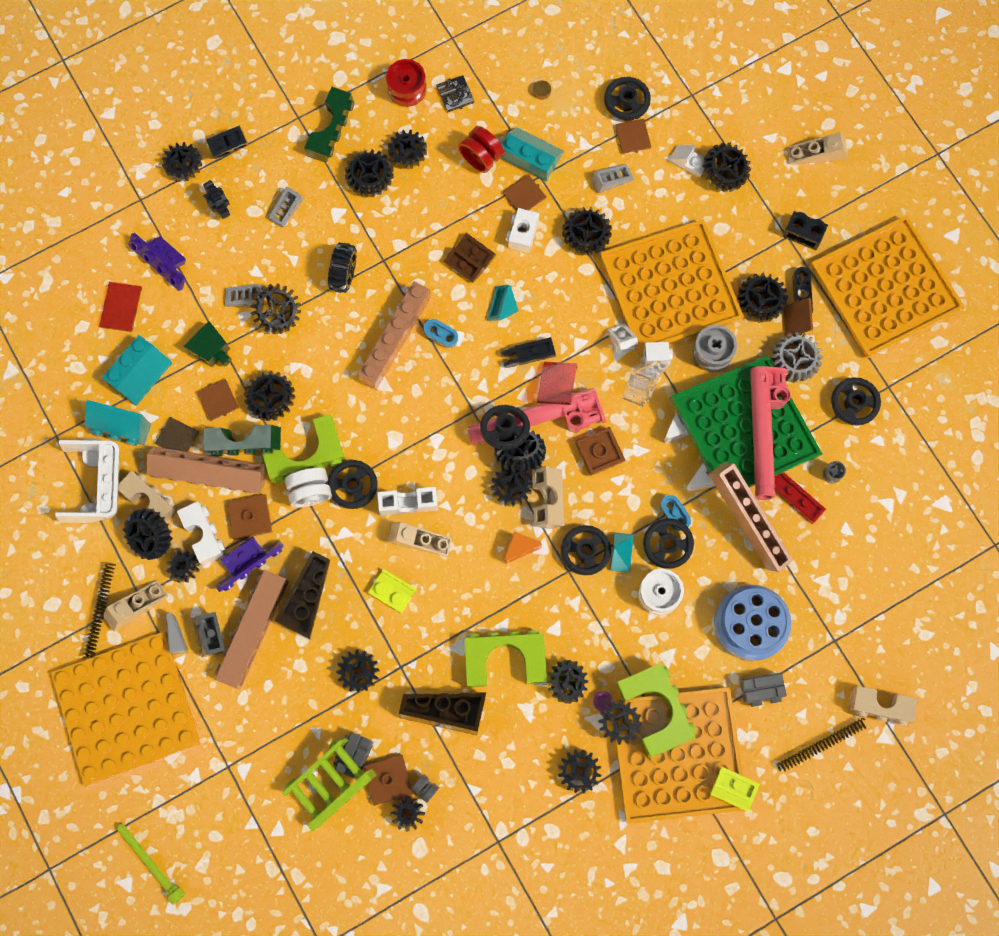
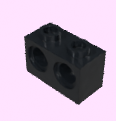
(227, 142)
(803, 235)

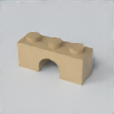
(549, 483)
(135, 487)
(865, 703)

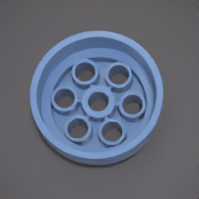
(740, 645)

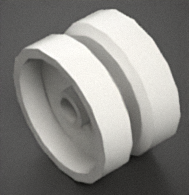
(308, 487)
(672, 592)

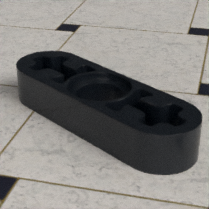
(796, 284)

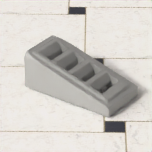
(600, 180)
(280, 203)
(242, 289)
(175, 637)

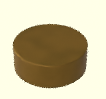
(542, 90)

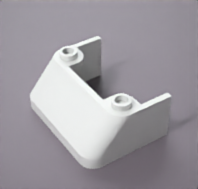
(106, 457)

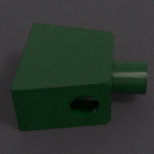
(209, 346)

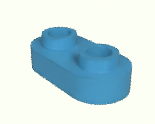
(442, 332)
(677, 512)

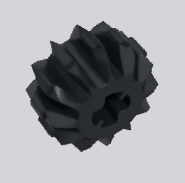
(186, 559)
(406, 820)

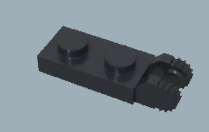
(530, 352)

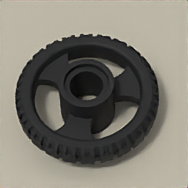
(627, 105)
(848, 415)
(505, 419)
(362, 470)
(659, 557)
(591, 566)

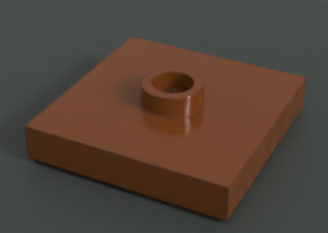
(600, 451)
(250, 517)
(391, 780)

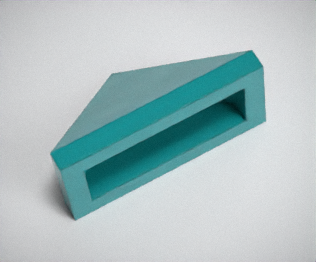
(502, 304)
(622, 552)

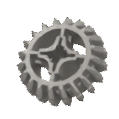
(812, 360)

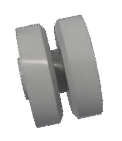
(714, 348)

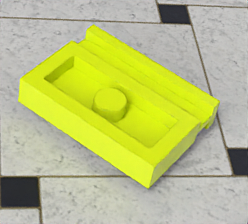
(392, 591)
(734, 789)

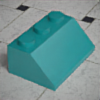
(531, 153)
(137, 370)
(116, 423)

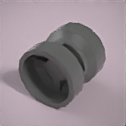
(837, 470)
(429, 791)

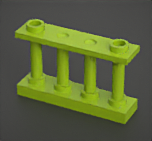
(347, 791)

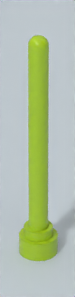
(174, 893)

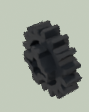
(407, 149)
(173, 162)
(216, 199)
(518, 489)
(354, 680)
(566, 680)
(632, 728)
(585, 779)

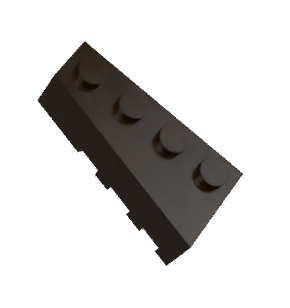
(304, 598)
(445, 710)

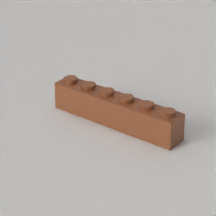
(394, 335)
(206, 470)
(750, 517)
(251, 630)

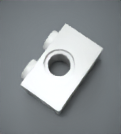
(518, 240)
(657, 352)

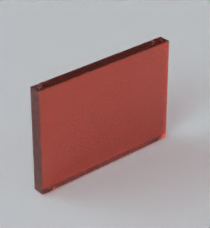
(120, 306)
(557, 383)

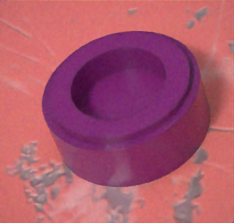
(602, 699)

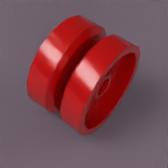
(406, 82)
(481, 149)

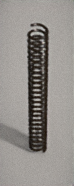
(98, 609)
(816, 745)

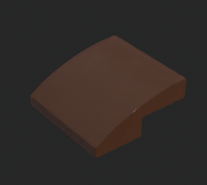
(470, 258)

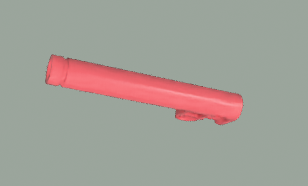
(765, 387)
(584, 407)

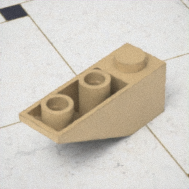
(819, 150)
(419, 539)
(133, 606)

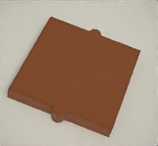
(633, 136)
(524, 194)
(798, 317)
(218, 399)

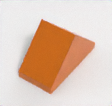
(521, 546)

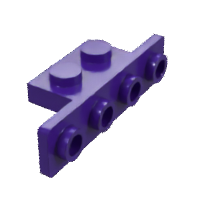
(161, 257)
(244, 559)

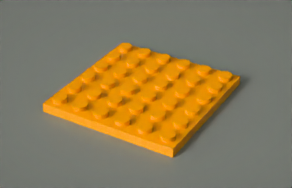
(671, 285)
(887, 286)
(125, 709)
(683, 777)

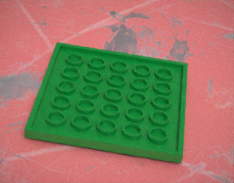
(721, 424)

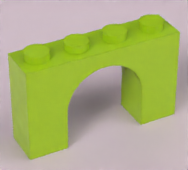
(327, 454)
(529, 645)
(657, 681)

